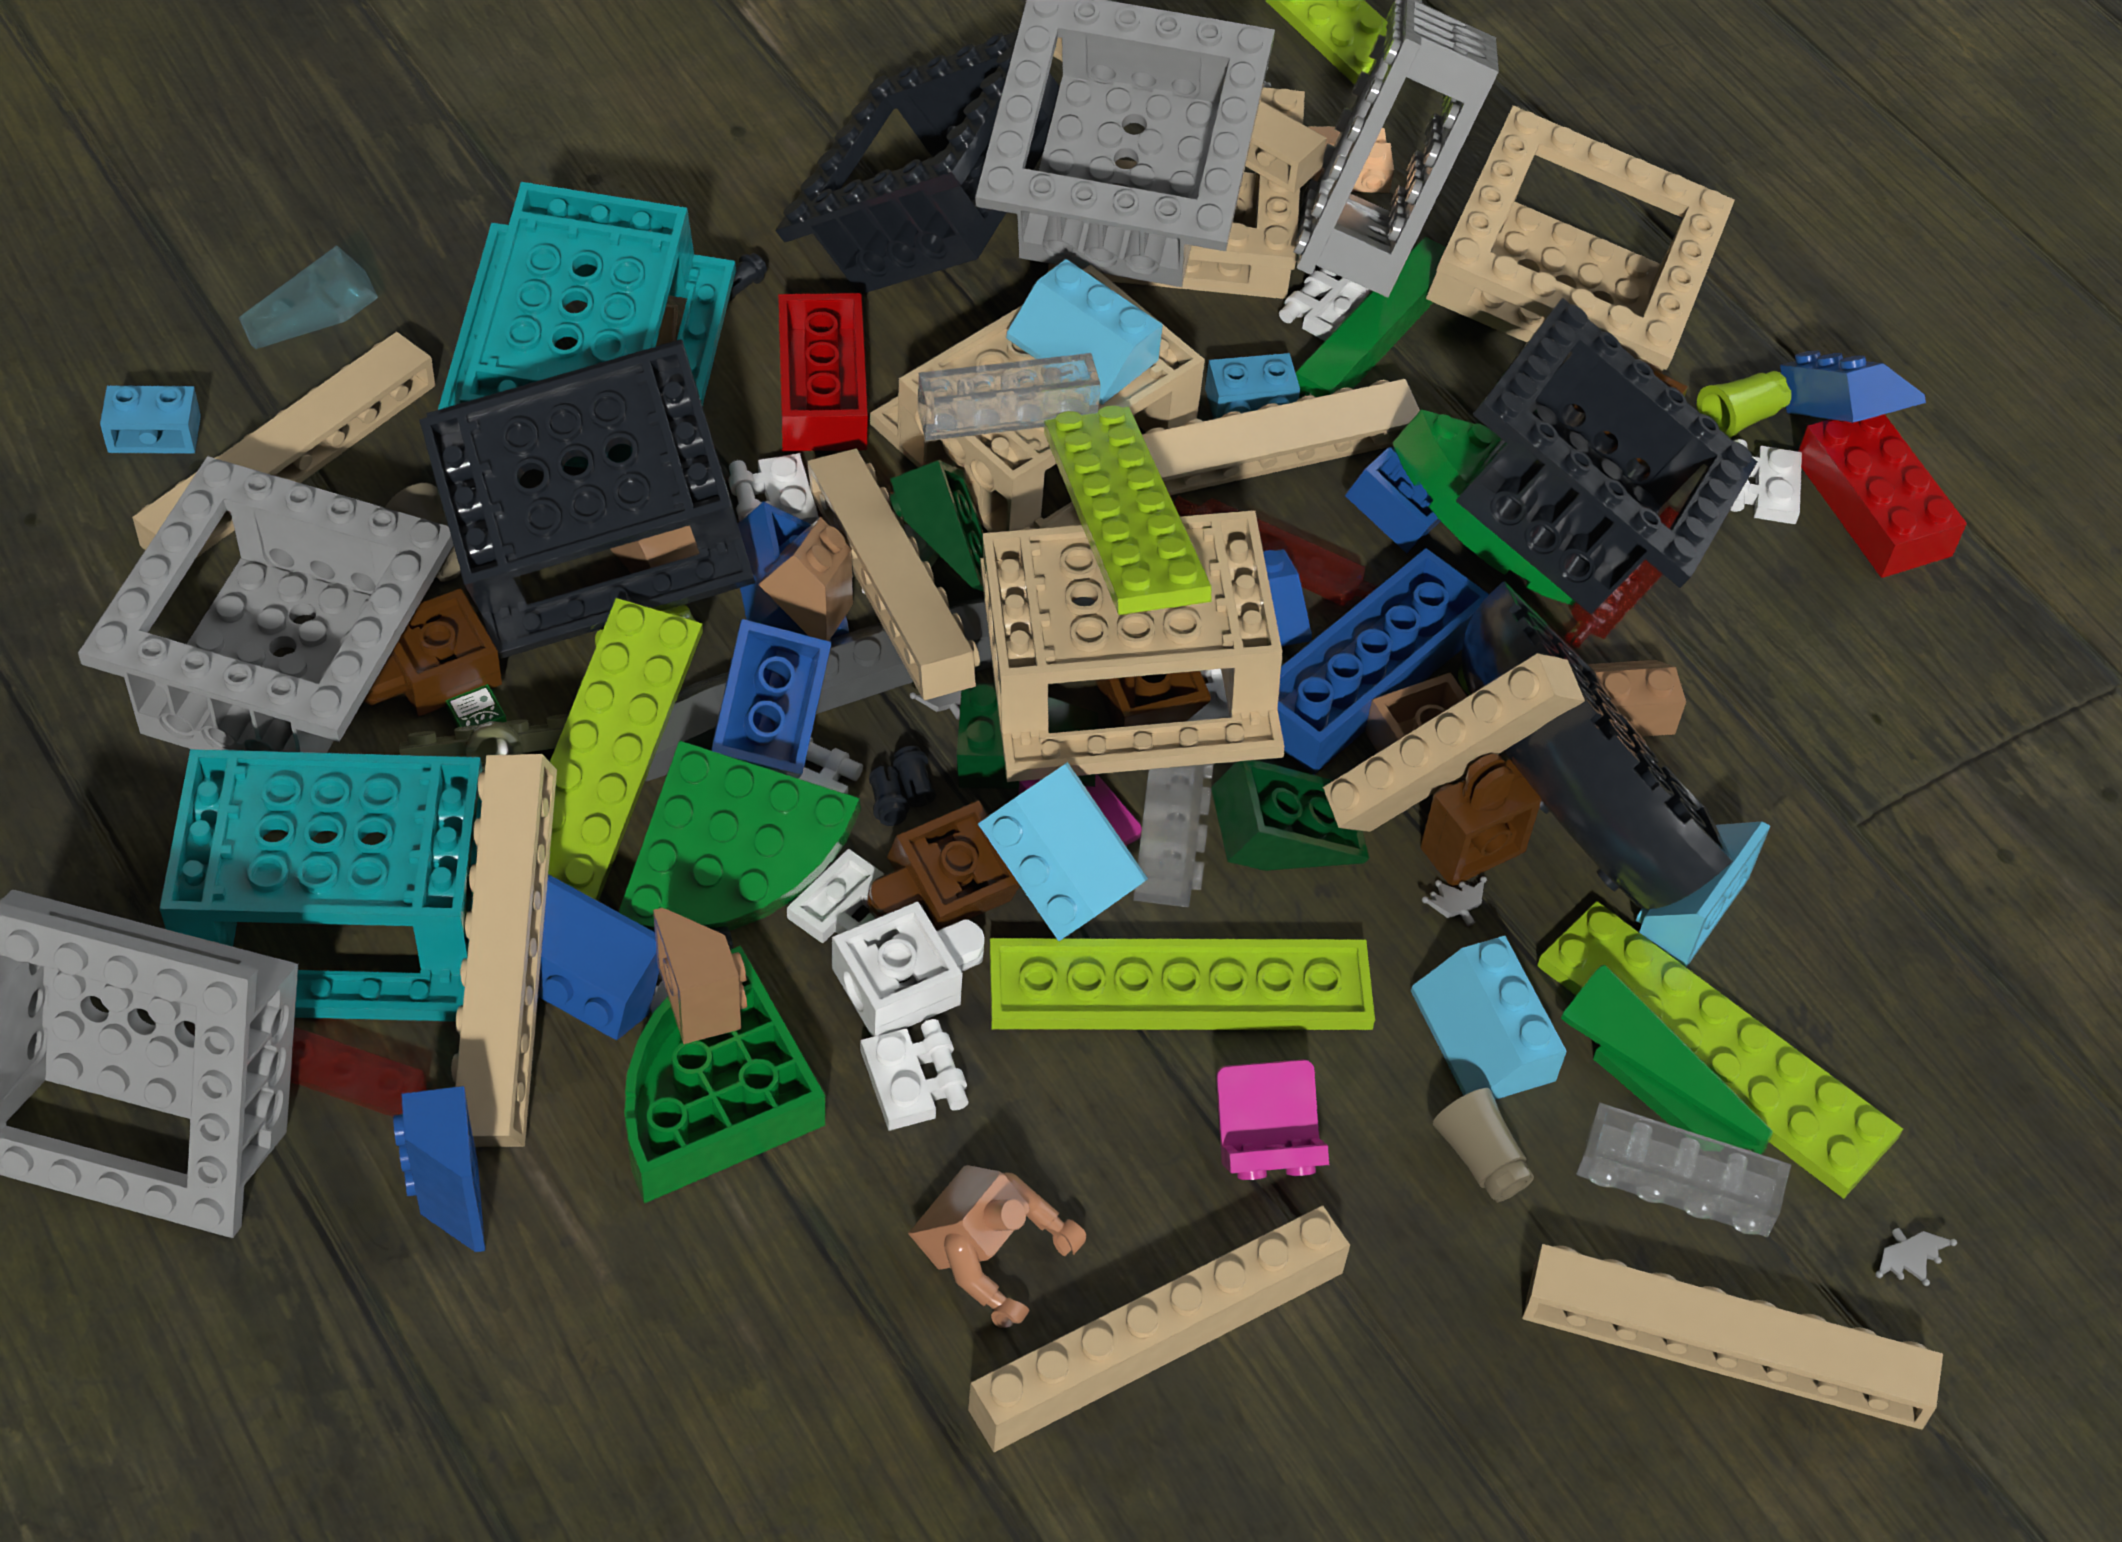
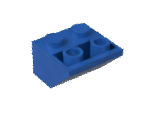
(1393, 501)

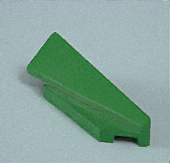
(1660, 1066)

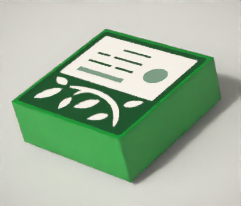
(475, 708)

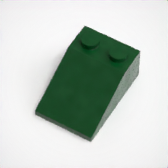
(943, 513)
(980, 741)
(1281, 820)

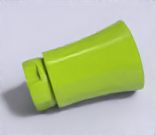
(1744, 401)

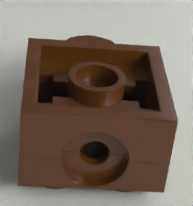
(436, 632)
(1480, 820)
(946, 869)

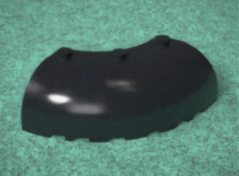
(1597, 769)

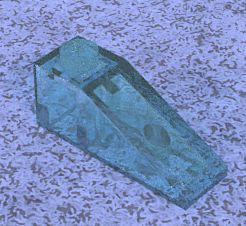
(312, 300)

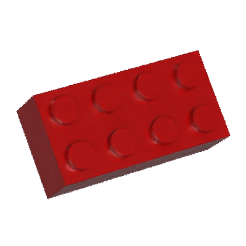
(822, 372)
(1881, 493)

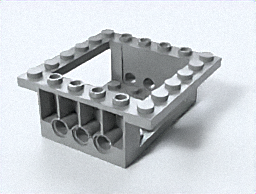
(1175, 74)
(1354, 234)
(300, 555)
(223, 1079)

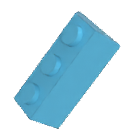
(1080, 315)
(1063, 851)
(1687, 923)
(1489, 1021)

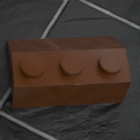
(1154, 698)

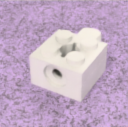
(902, 946)

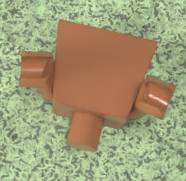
(975, 1220)

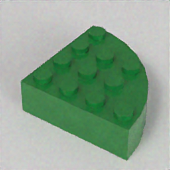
(1443, 459)
(733, 841)
(716, 1097)

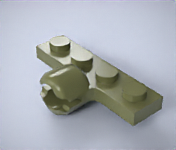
(487, 739)

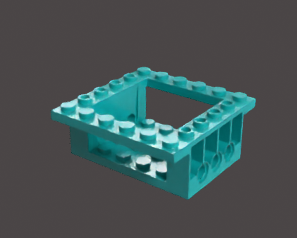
(592, 249)
(414, 877)

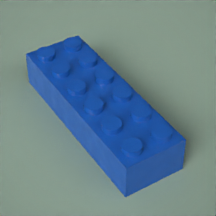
(1373, 650)

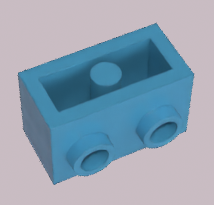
(1258, 383)
(150, 419)

